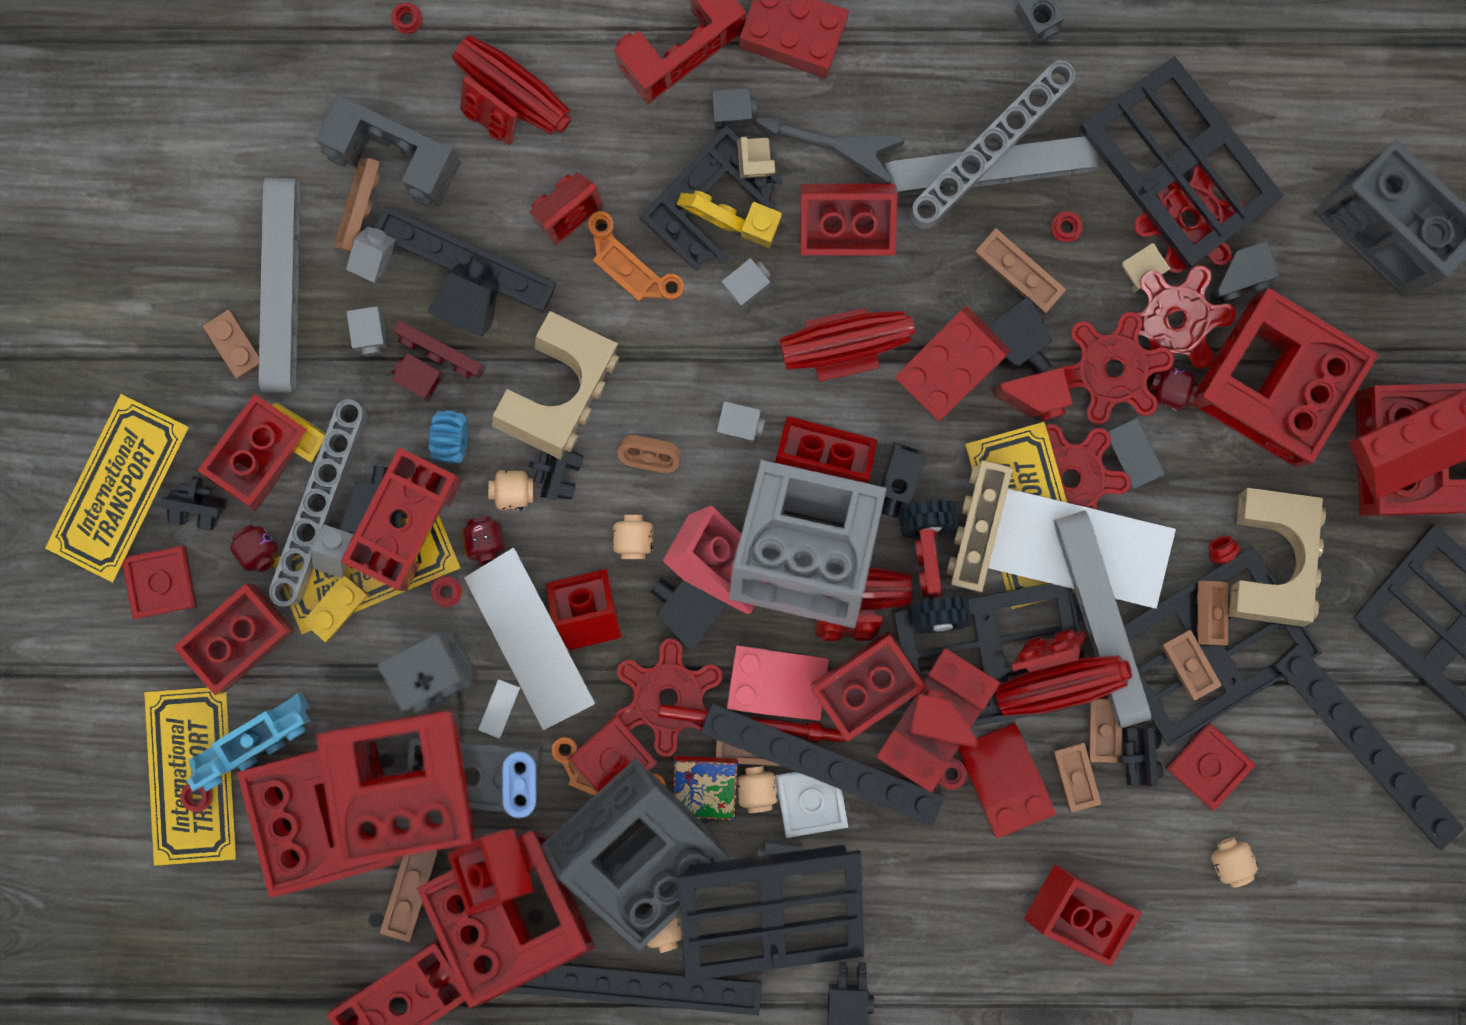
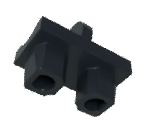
(553, 484)
(196, 500)
(1141, 756)

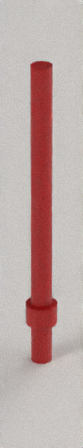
(811, 731)

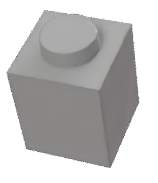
(370, 254)
(746, 283)
(367, 330)
(740, 422)
(330, 549)

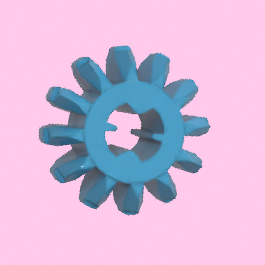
(448, 437)

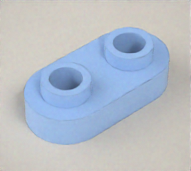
(519, 783)

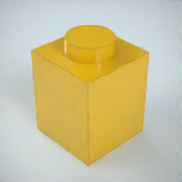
(761, 225)

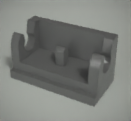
(1135, 453)

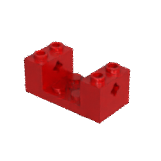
(653, 76)
(389, 551)
(926, 758)
(422, 981)

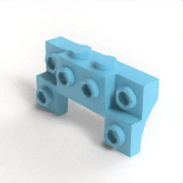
(248, 741)

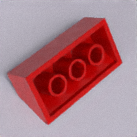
(1413, 445)

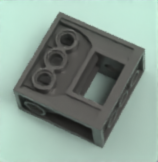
(1392, 208)
(641, 862)

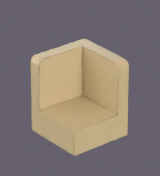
(754, 157)
(1143, 261)

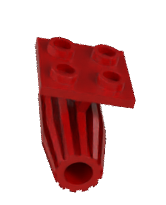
(502, 90)
(845, 342)
(881, 591)
(1059, 676)

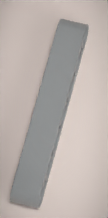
(998, 131)
(1018, 164)
(279, 285)
(318, 486)
(1100, 611)

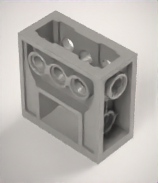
(804, 556)

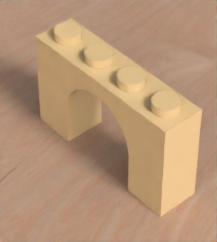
(554, 427)
(1300, 522)

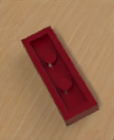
(438, 351)

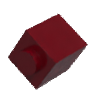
(416, 376)

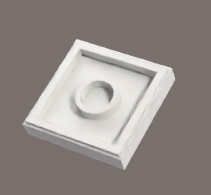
(809, 805)

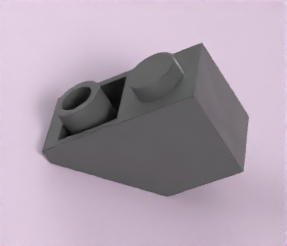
(1247, 269)

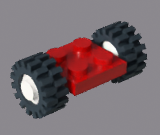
(925, 522)

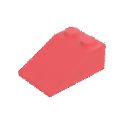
(706, 554)
(775, 683)

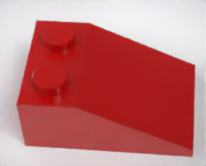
(566, 207)
(253, 452)
(1006, 781)
(1082, 916)

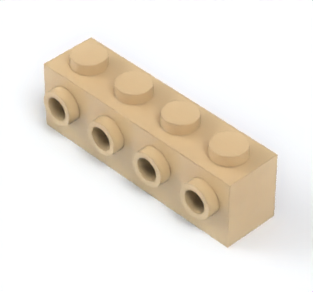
(981, 525)

